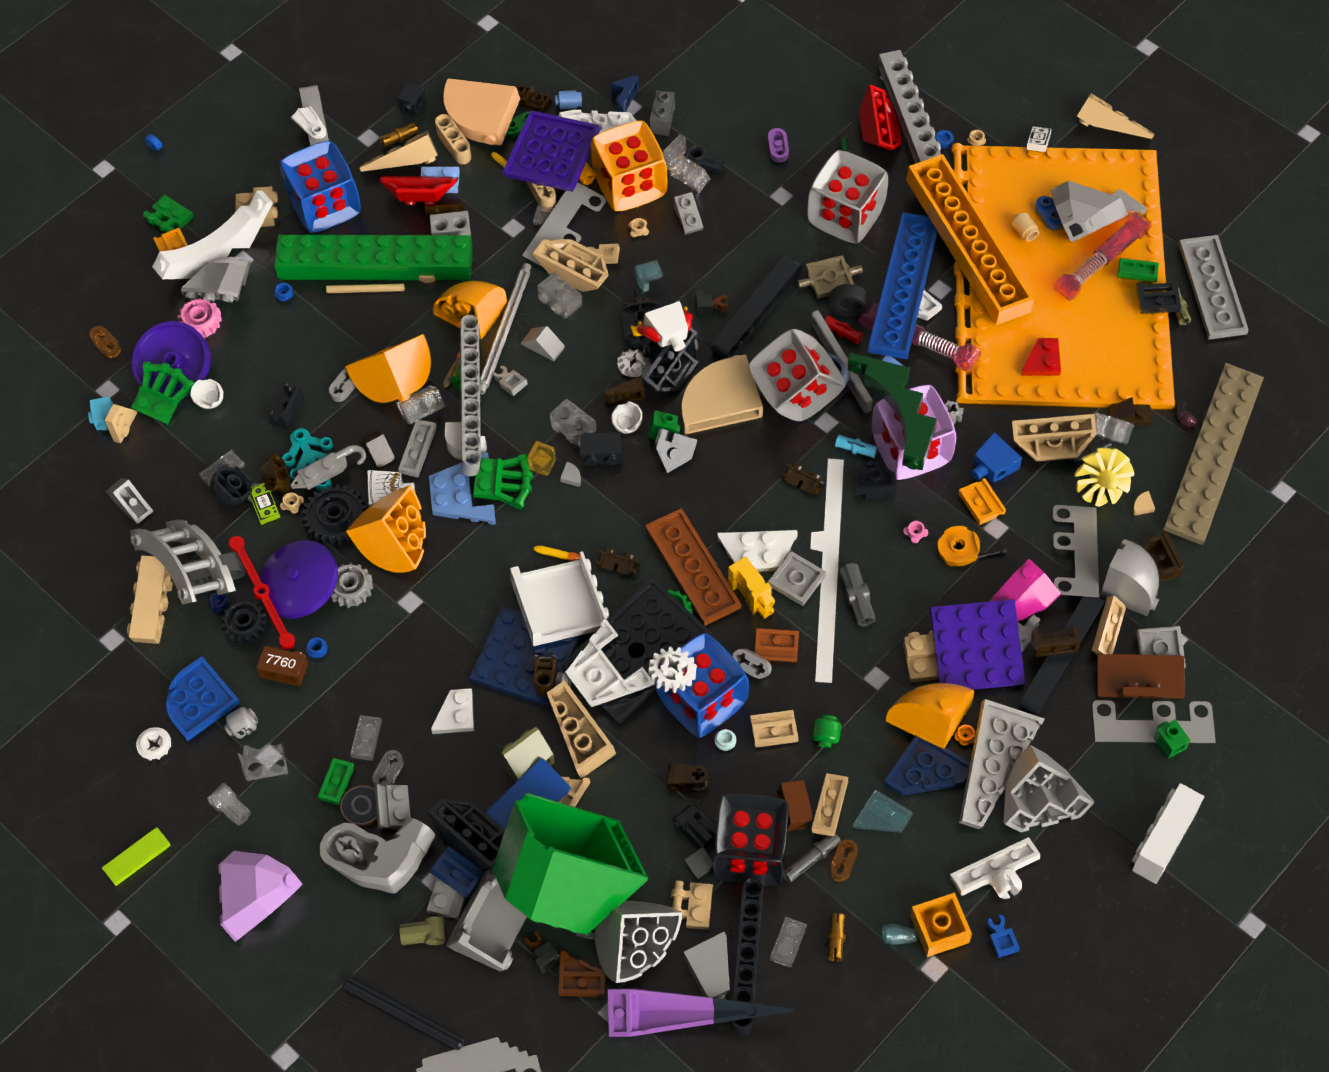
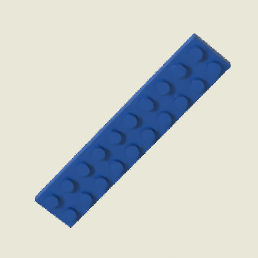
(903, 287)

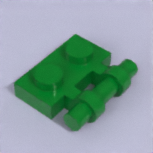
(171, 211)

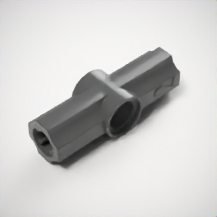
(857, 594)

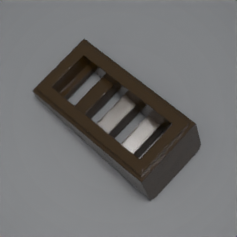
(628, 391)

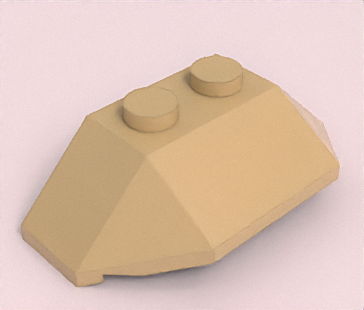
(572, 262)
(1055, 436)

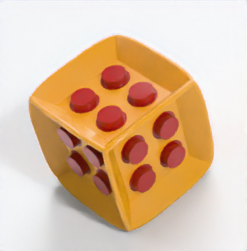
(629, 165)

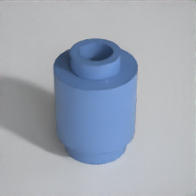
(568, 100)

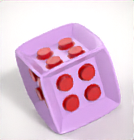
(891, 440)

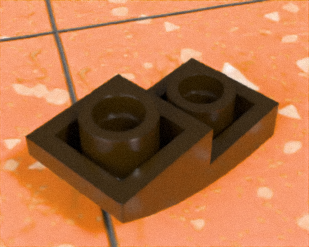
(532, 99)

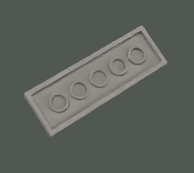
(1213, 287)

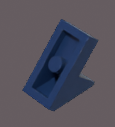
(624, 91)

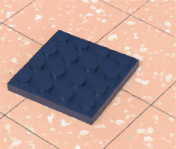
(509, 658)

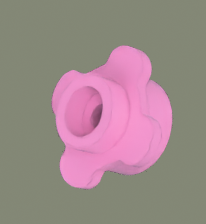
(915, 526)

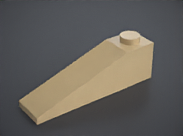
(1100, 114)

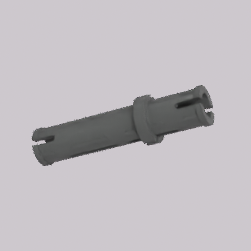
(817, 852)

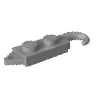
(326, 468)

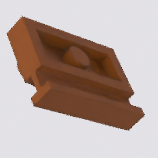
(777, 645)

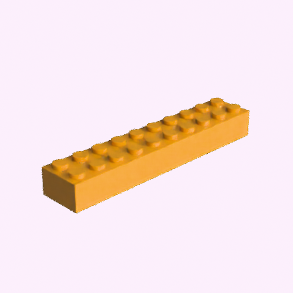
(970, 239)

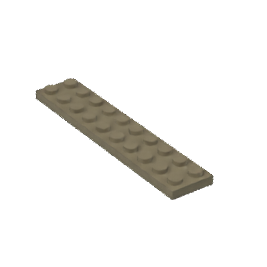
(1213, 454)

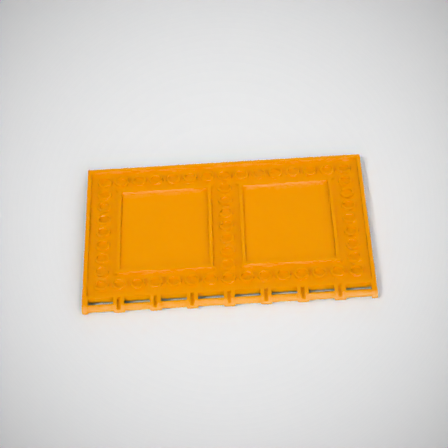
(1102, 337)

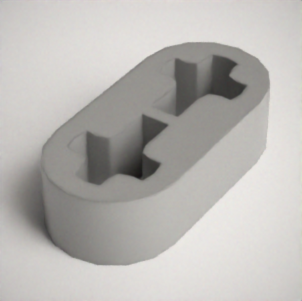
(343, 384)
(754, 659)

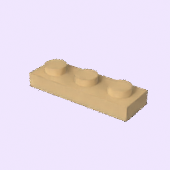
(1109, 626)
(830, 804)

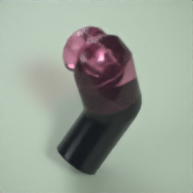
(1183, 416)

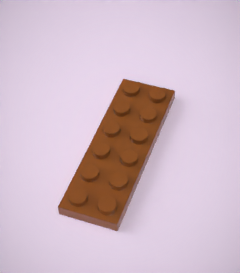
(693, 567)

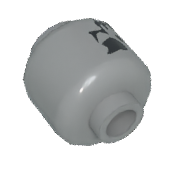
(241, 722)

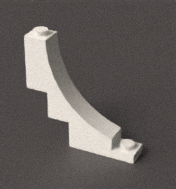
(234, 233)

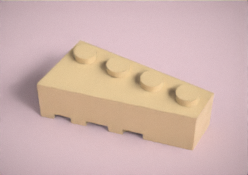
(149, 601)
(582, 735)

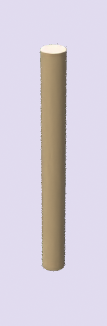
(365, 288)

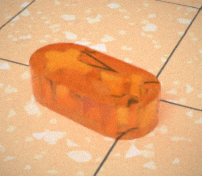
(107, 339)
(839, 858)

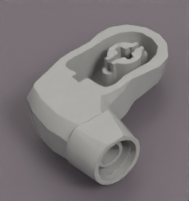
(374, 861)

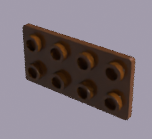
(1140, 676)

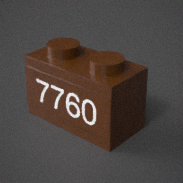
(282, 665)

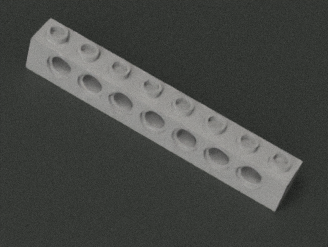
(908, 106)

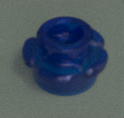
(215, 598)

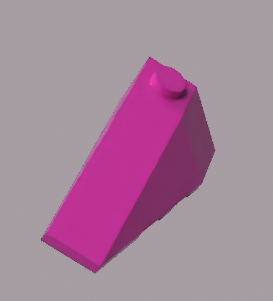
(1030, 589)

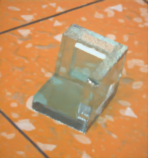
(646, 273)

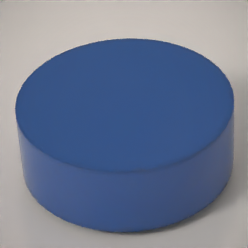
(945, 139)
(153, 142)

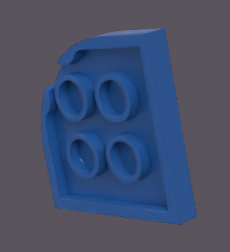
(198, 698)

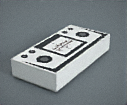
(1039, 139)

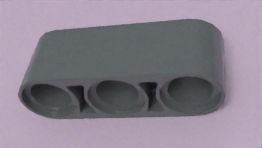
(203, 575)

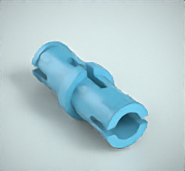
(856, 446)

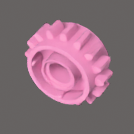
(203, 309)

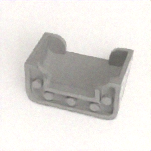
(487, 926)

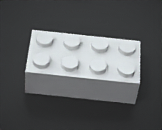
(1166, 832)

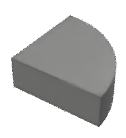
(571, 475)

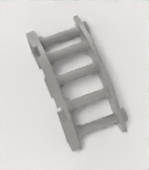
(195, 540)

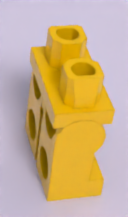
(752, 586)

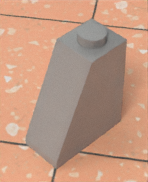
(710, 966)

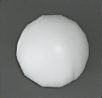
(207, 393)
(627, 417)

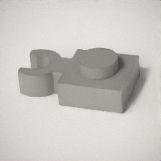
(511, 382)

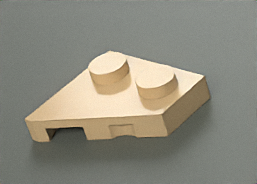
(119, 422)

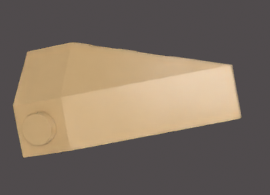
(415, 151)

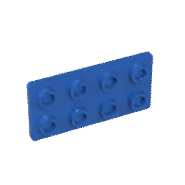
(538, 780)

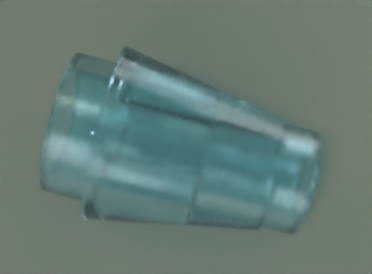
(897, 934)

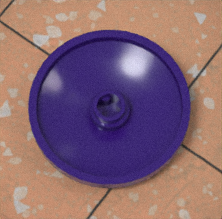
(176, 345)
(300, 578)

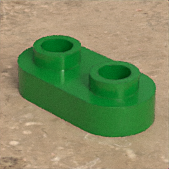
(518, 123)

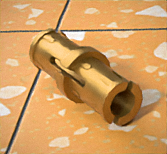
(398, 135)
(836, 937)

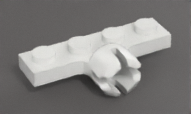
(997, 870)

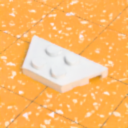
(763, 549)

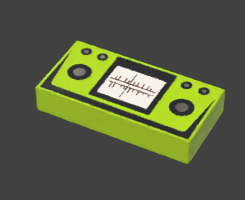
(264, 504)

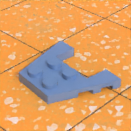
(452, 496)

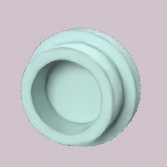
(725, 740)

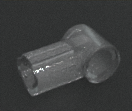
(225, 800)

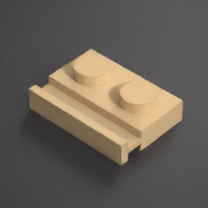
(774, 728)

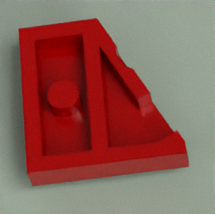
(1043, 359)

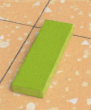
(136, 856)

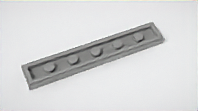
(832, 347)

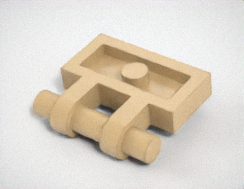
(698, 906)

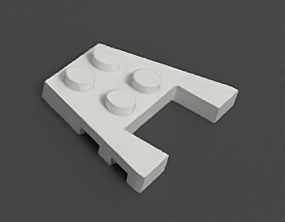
(596, 675)

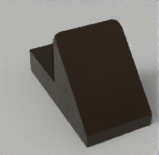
(1136, 414)

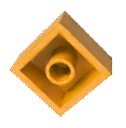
(940, 924)

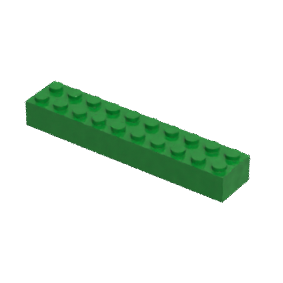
(373, 257)

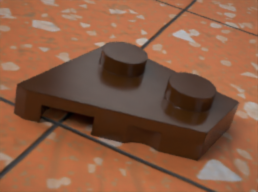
(579, 978)

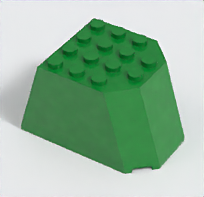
(565, 864)

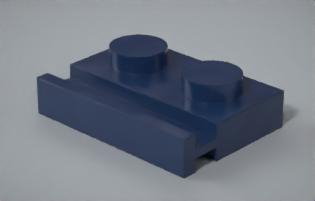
(457, 872)

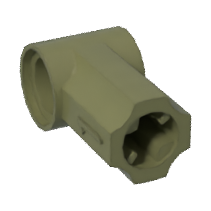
(429, 932)

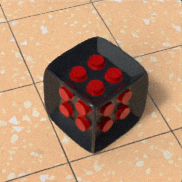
(750, 838)

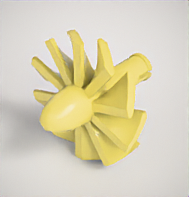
(1107, 471)

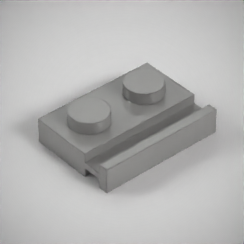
(392, 806)
(445, 901)

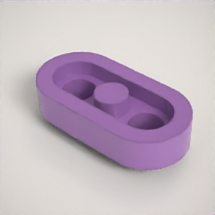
(779, 146)

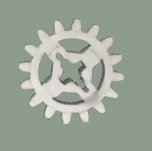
(671, 672)

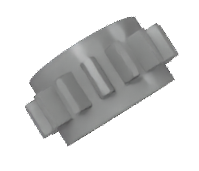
(358, 592)

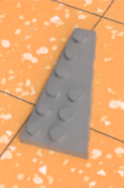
(998, 742)

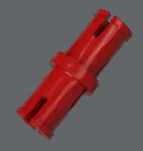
(843, 330)

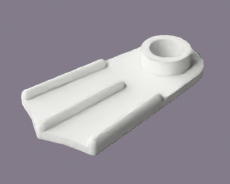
(309, 122)

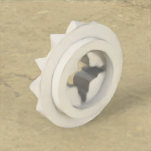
(624, 363)
(153, 734)

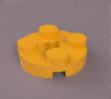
(961, 557)

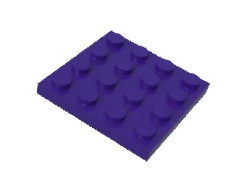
(551, 151)
(978, 644)

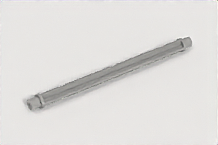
(504, 327)

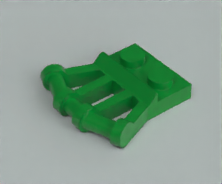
(151, 401)
(489, 480)

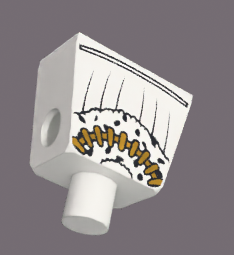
(383, 483)

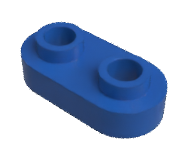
(1046, 210)

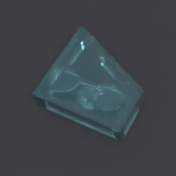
(883, 815)

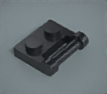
(1158, 301)

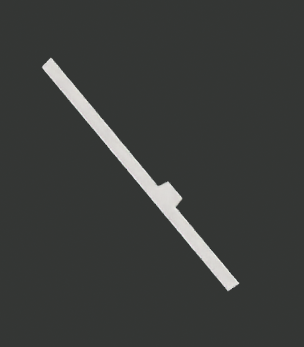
(828, 543)

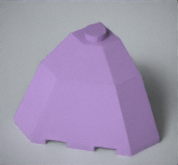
(252, 890)

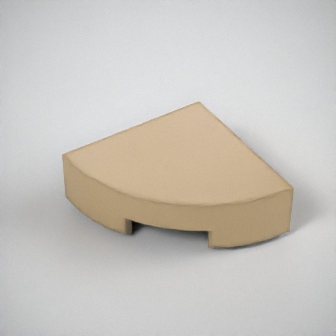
(1143, 504)

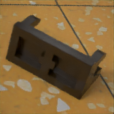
(1165, 557)
(1055, 642)

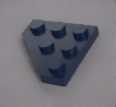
(926, 769)

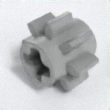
(954, 411)

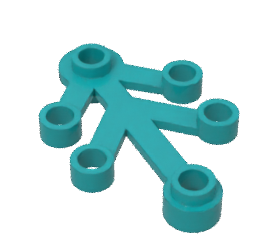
(309, 456)

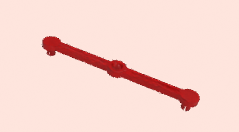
(286, 639)

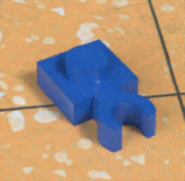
(1002, 940)

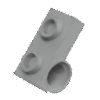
(688, 213)

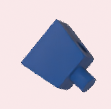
(995, 460)

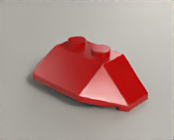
(879, 119)
(418, 188)

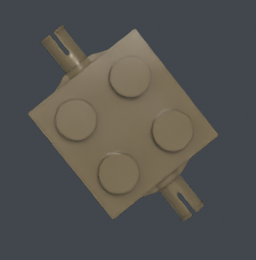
(828, 274)

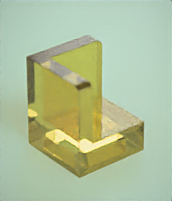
(541, 458)

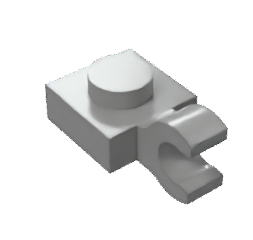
(1025, 631)

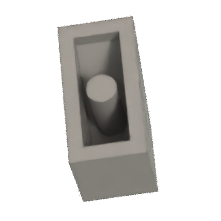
(129, 500)

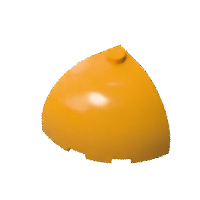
(472, 298)
(393, 371)
(391, 531)
(932, 711)

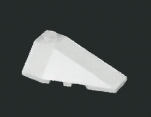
(605, 121)

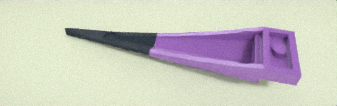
(648, 1011)

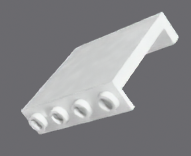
(559, 601)

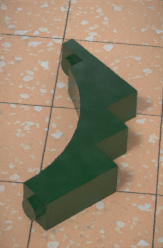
(891, 382)

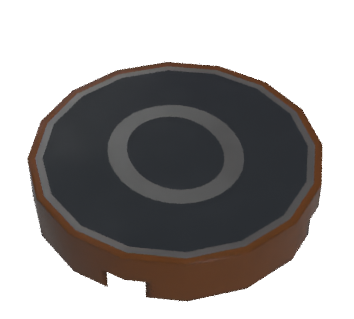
(359, 806)

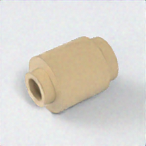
(1025, 226)

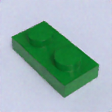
(336, 781)

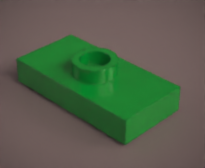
(1138, 270)

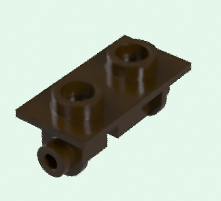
(440, 209)
(810, 482)
(625, 563)

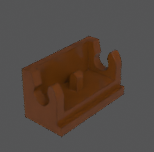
(799, 805)

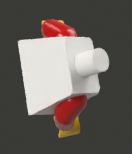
(666, 326)

